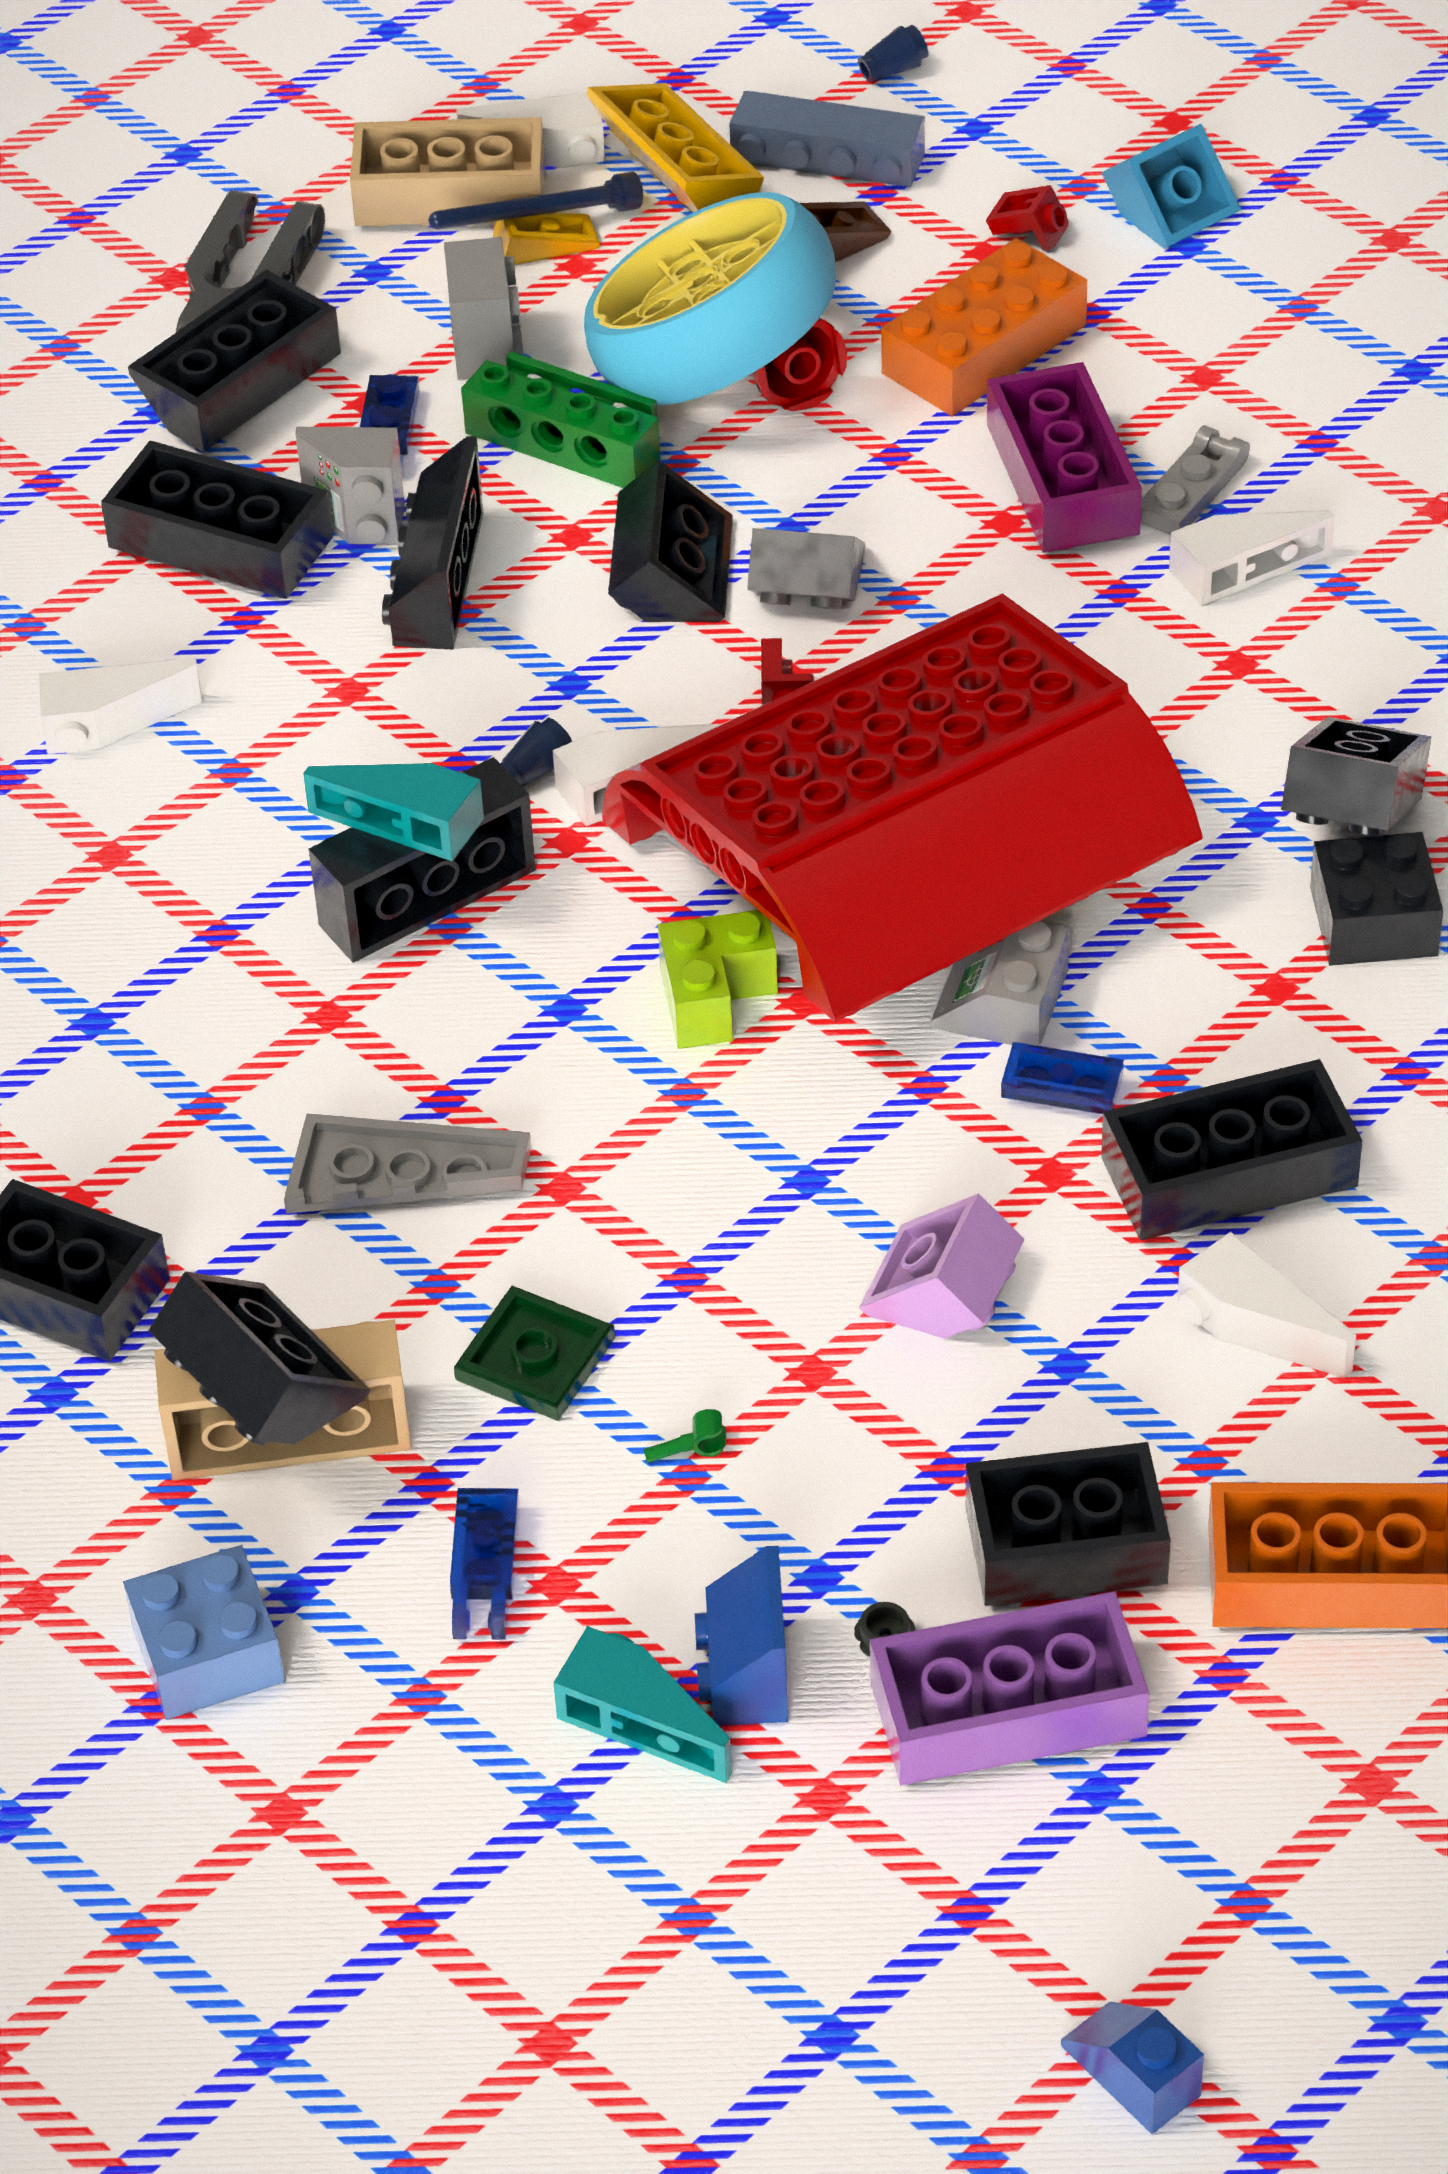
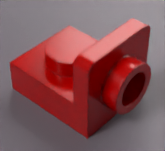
(1027, 211)
(777, 673)

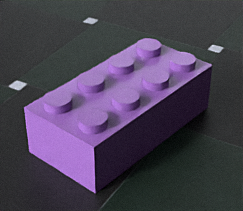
(1008, 1688)

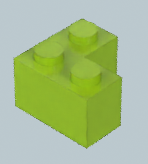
(709, 965)

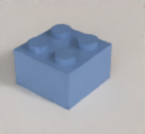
(204, 1631)

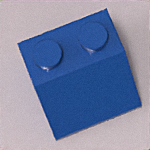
(744, 1643)

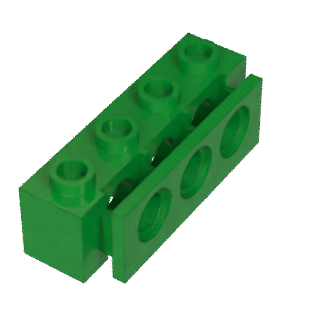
(549, 408)

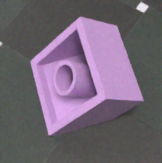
(945, 1269)

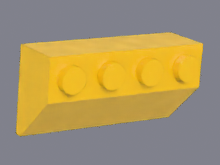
(675, 143)

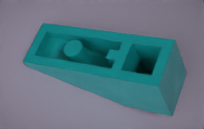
(400, 802)
(631, 1699)

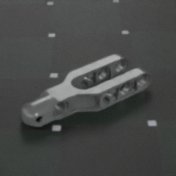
(227, 233)

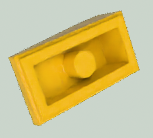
(546, 236)

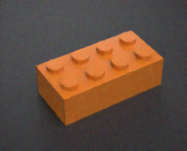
(983, 326)
(1328, 1555)

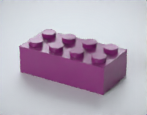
(1063, 457)

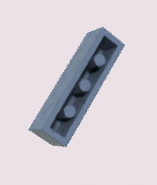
(828, 138)

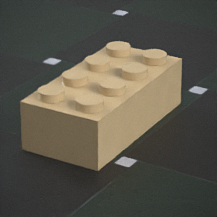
(433, 165)
(204, 1437)

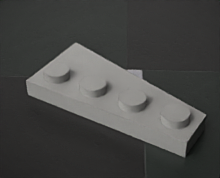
(389, 1161)

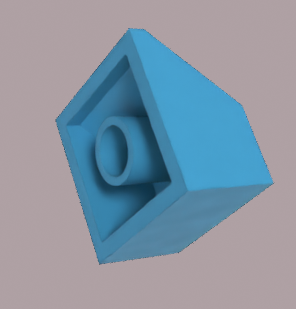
(1173, 188)

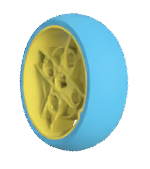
(711, 298)

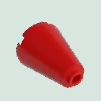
(805, 370)

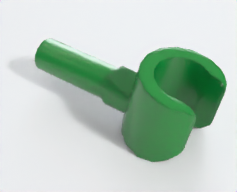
(706, 1438)

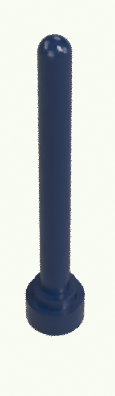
(621, 192)

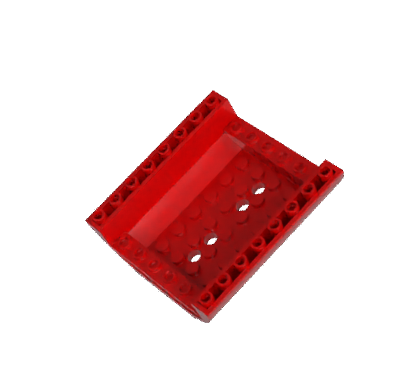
(920, 800)

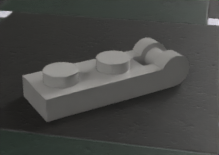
(1193, 480)

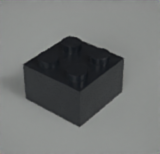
(1376, 898)

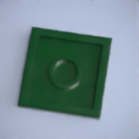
(534, 1353)

